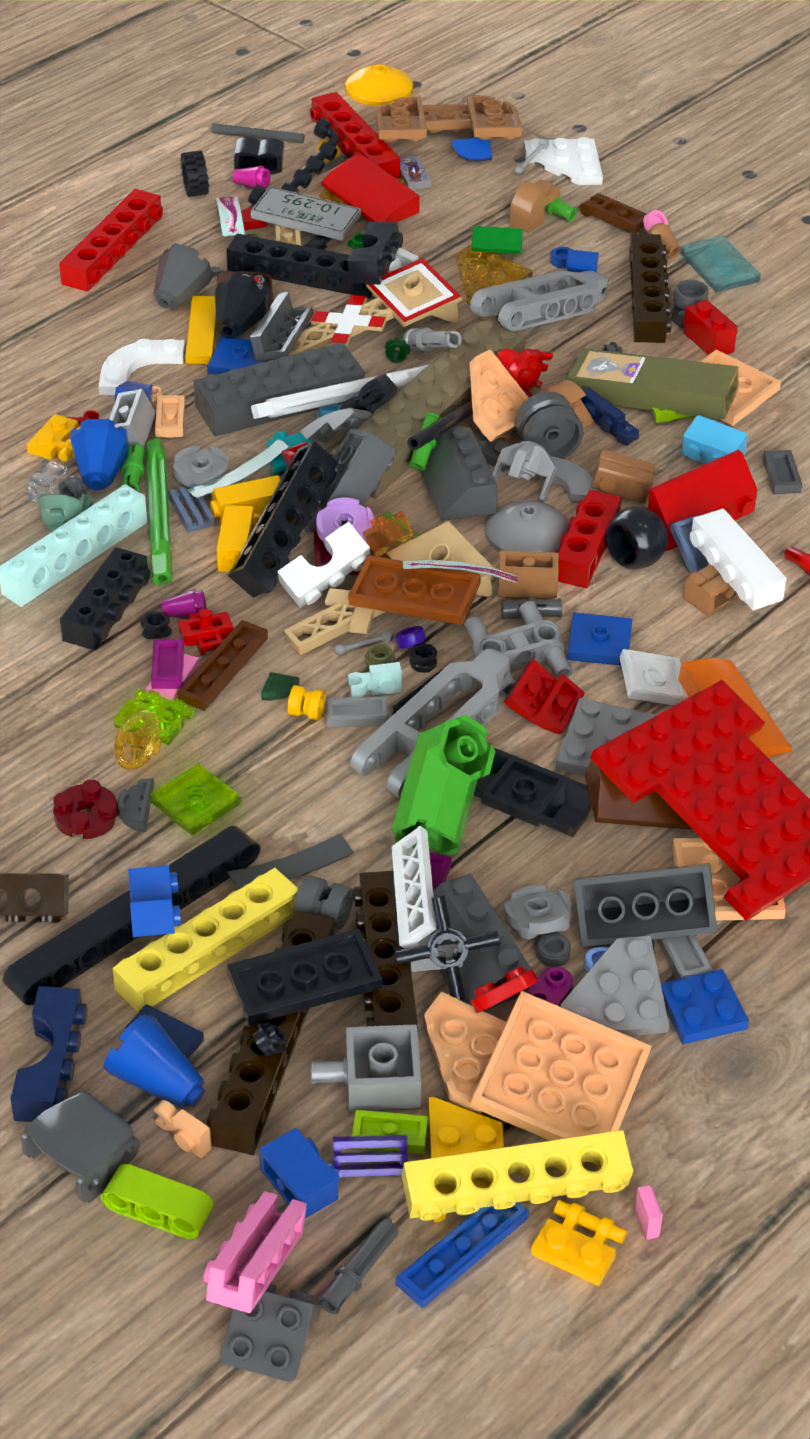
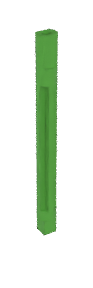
(159, 513)

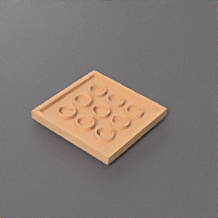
(559, 1072)

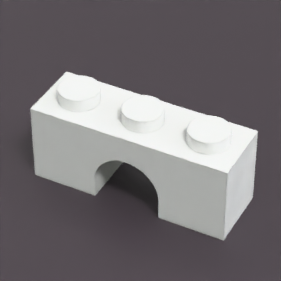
(307, 582)

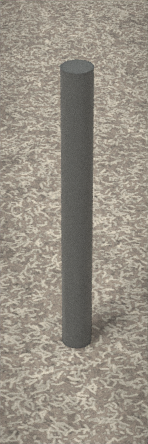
(257, 133)

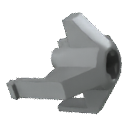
(527, 461)

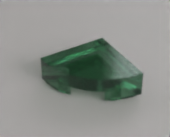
(278, 686)

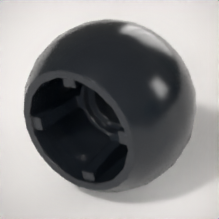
(636, 537)

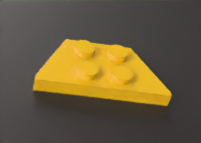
(460, 1132)

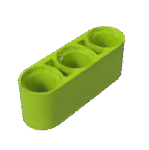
(157, 1201)

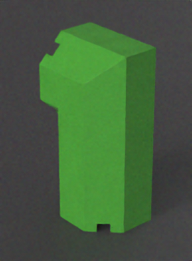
(443, 782)

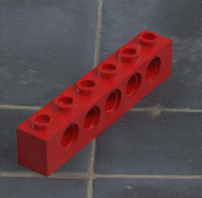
(354, 133)
(110, 240)

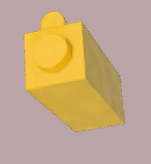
(250, 493)
(234, 532)

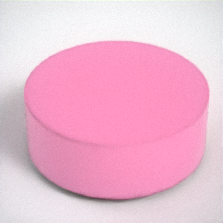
(653, 218)

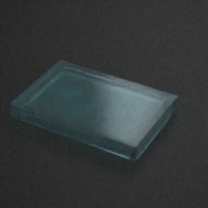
(720, 264)

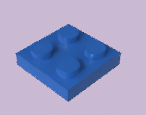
(703, 1006)

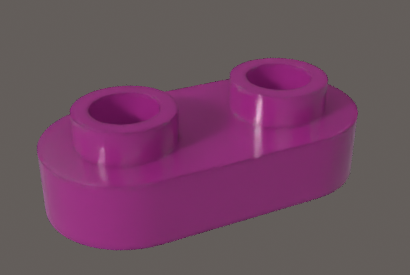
(553, 985)

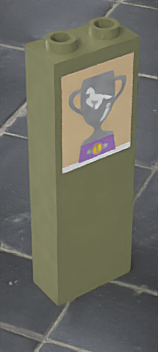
(657, 382)

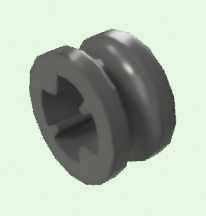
(73, 487)

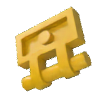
(54, 439)
(574, 1251)

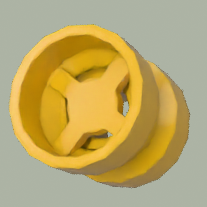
(306, 702)

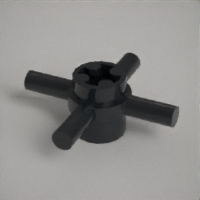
(446, 932)

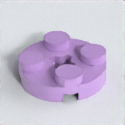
(339, 510)

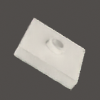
(652, 677)

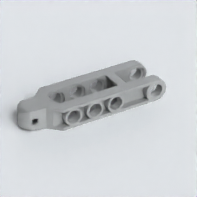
(531, 307)
(400, 730)

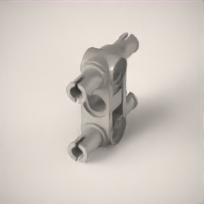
(535, 640)

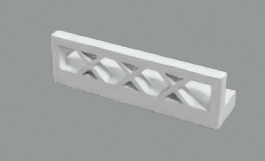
(413, 889)

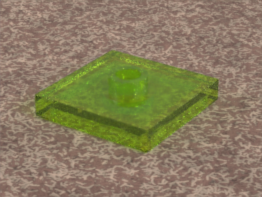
(195, 799)

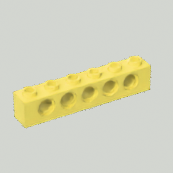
(205, 940)
(605, 1150)

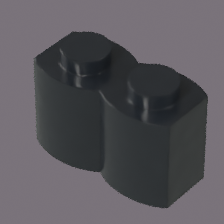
(253, 152)
(372, 395)

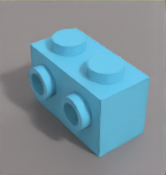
(710, 440)

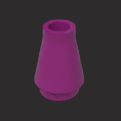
(184, 604)

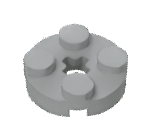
(199, 466)
(552, 913)

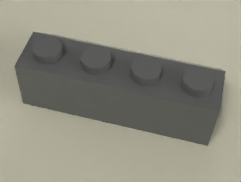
(460, 476)
(646, 903)
(474, 916)

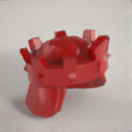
(525, 367)

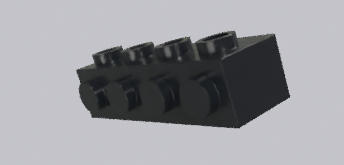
(104, 598)

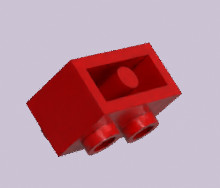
(709, 328)

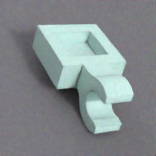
(380, 680)

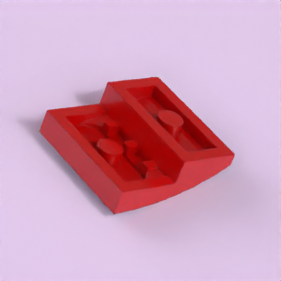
(543, 698)

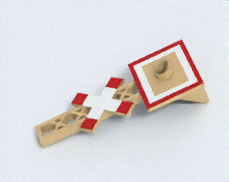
(405, 292)

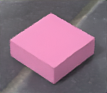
(648, 1212)

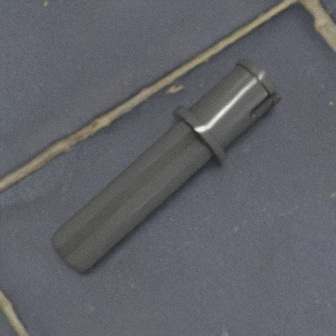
(350, 1276)

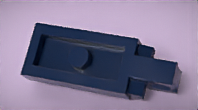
(609, 417)

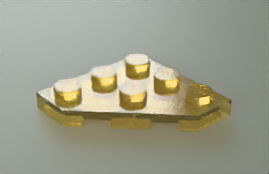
(486, 270)

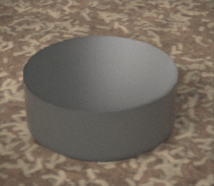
(553, 950)

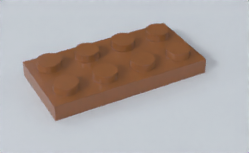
(417, 592)

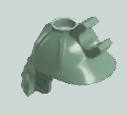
(59, 508)

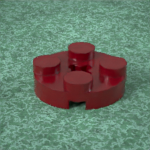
(85, 796)

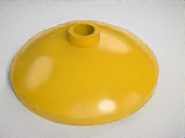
(378, 85)

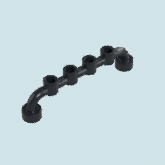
(314, 163)

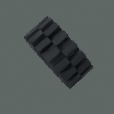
(194, 173)

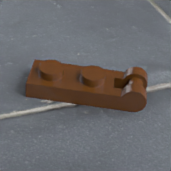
(613, 213)

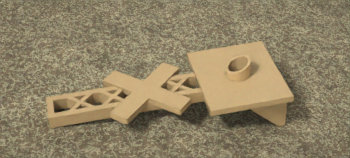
(439, 543)

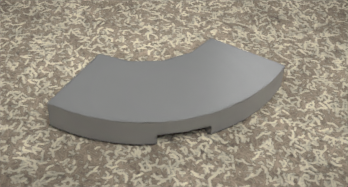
(572, 478)

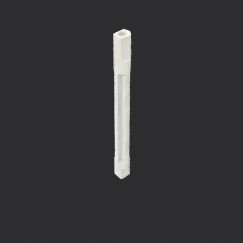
(325, 395)

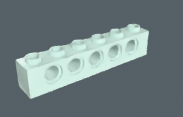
(72, 545)

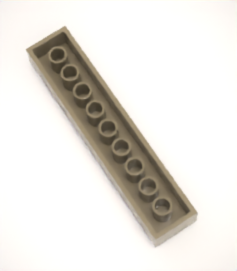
(435, 390)

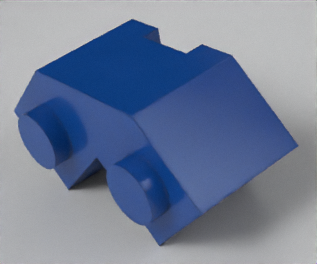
(152, 901)

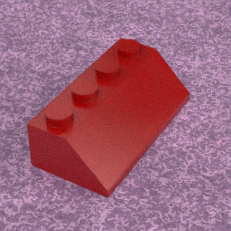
(708, 488)

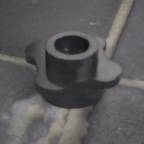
(156, 625)
(270, 1039)

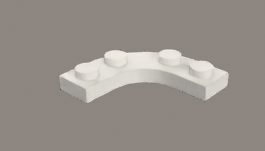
(128, 358)

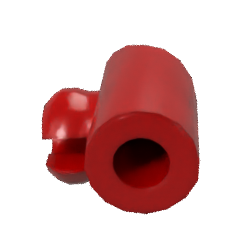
(799, 558)

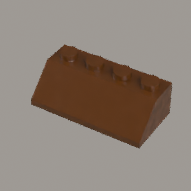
(614, 807)

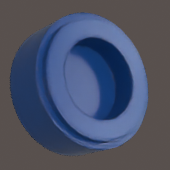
(559, 257)

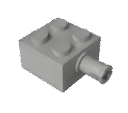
(377, 1068)

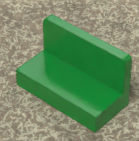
(497, 239)

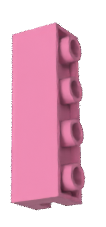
(254, 1253)

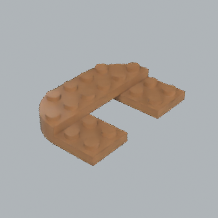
(411, 120)

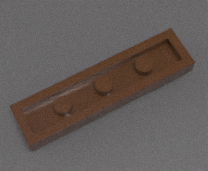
(222, 665)

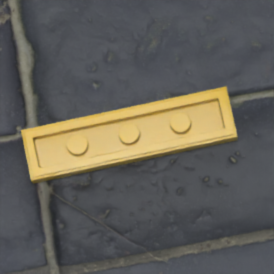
(201, 330)

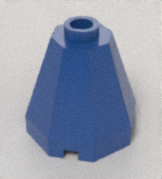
(99, 451)

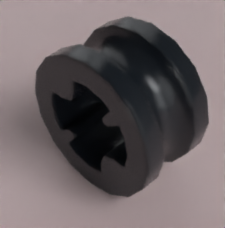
(428, 652)

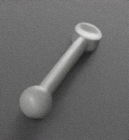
(543, 144)
(386, 637)

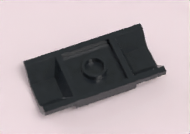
(534, 794)

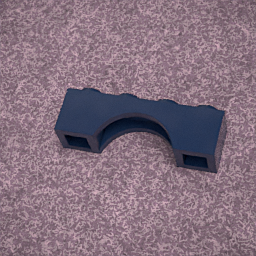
(56, 1020)

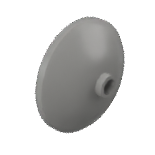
(526, 527)

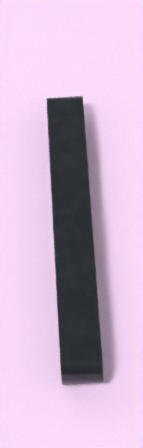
(111, 925)

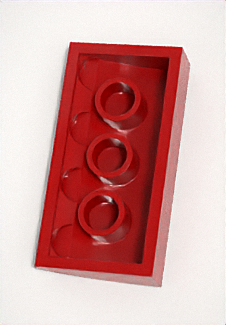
(373, 190)

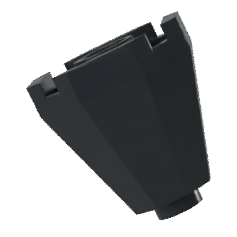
(239, 305)

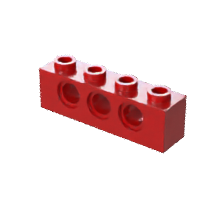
(586, 542)

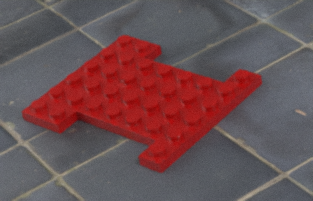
(722, 789)

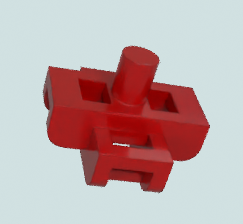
(203, 627)

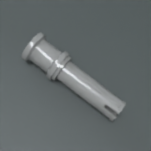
(426, 339)

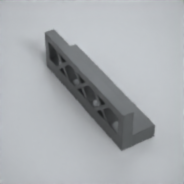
(279, 329)

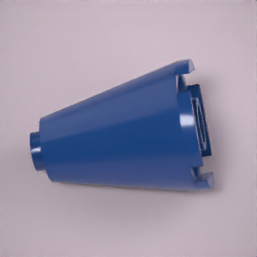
(155, 1064)

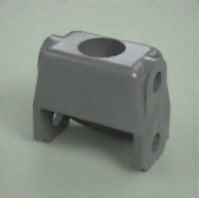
(83, 1140)

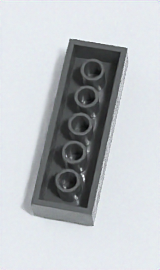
(227, 397)

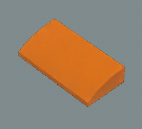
(702, 673)

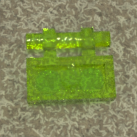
(169, 713)

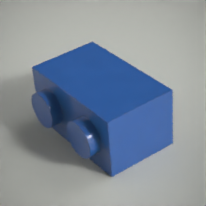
(299, 1172)

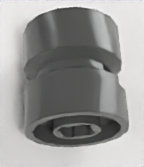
(686, 294)
(320, 899)

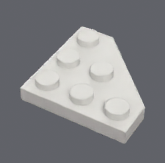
(569, 157)

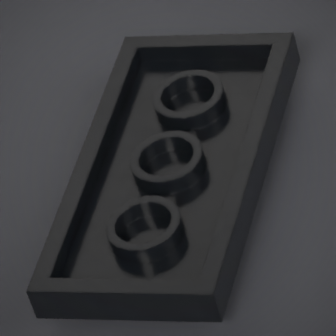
(304, 976)

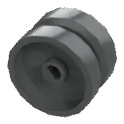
(551, 423)

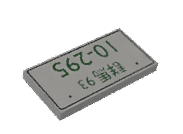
(305, 213)

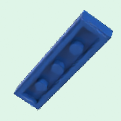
(459, 1252)

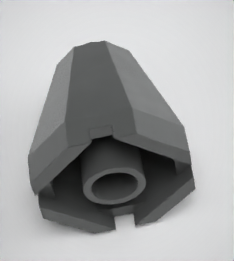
(180, 275)

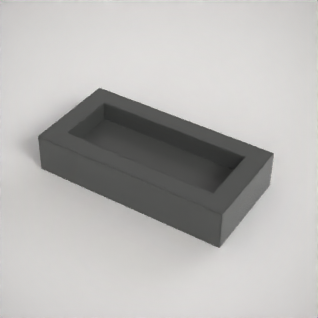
(782, 472)

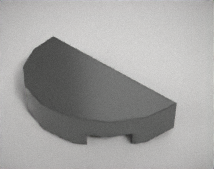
(135, 804)

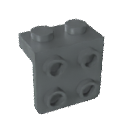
(272, 1335)

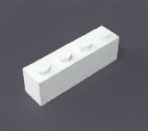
(738, 559)

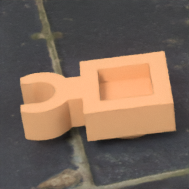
(188, 1131)

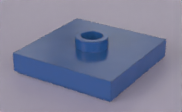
(231, 355)
(598, 638)

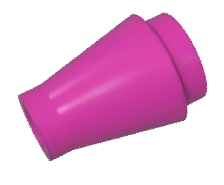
(252, 176)

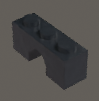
(373, 261)

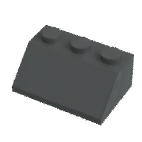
(360, 466)

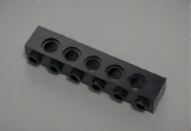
(293, 264)
(283, 520)

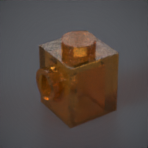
(388, 533)

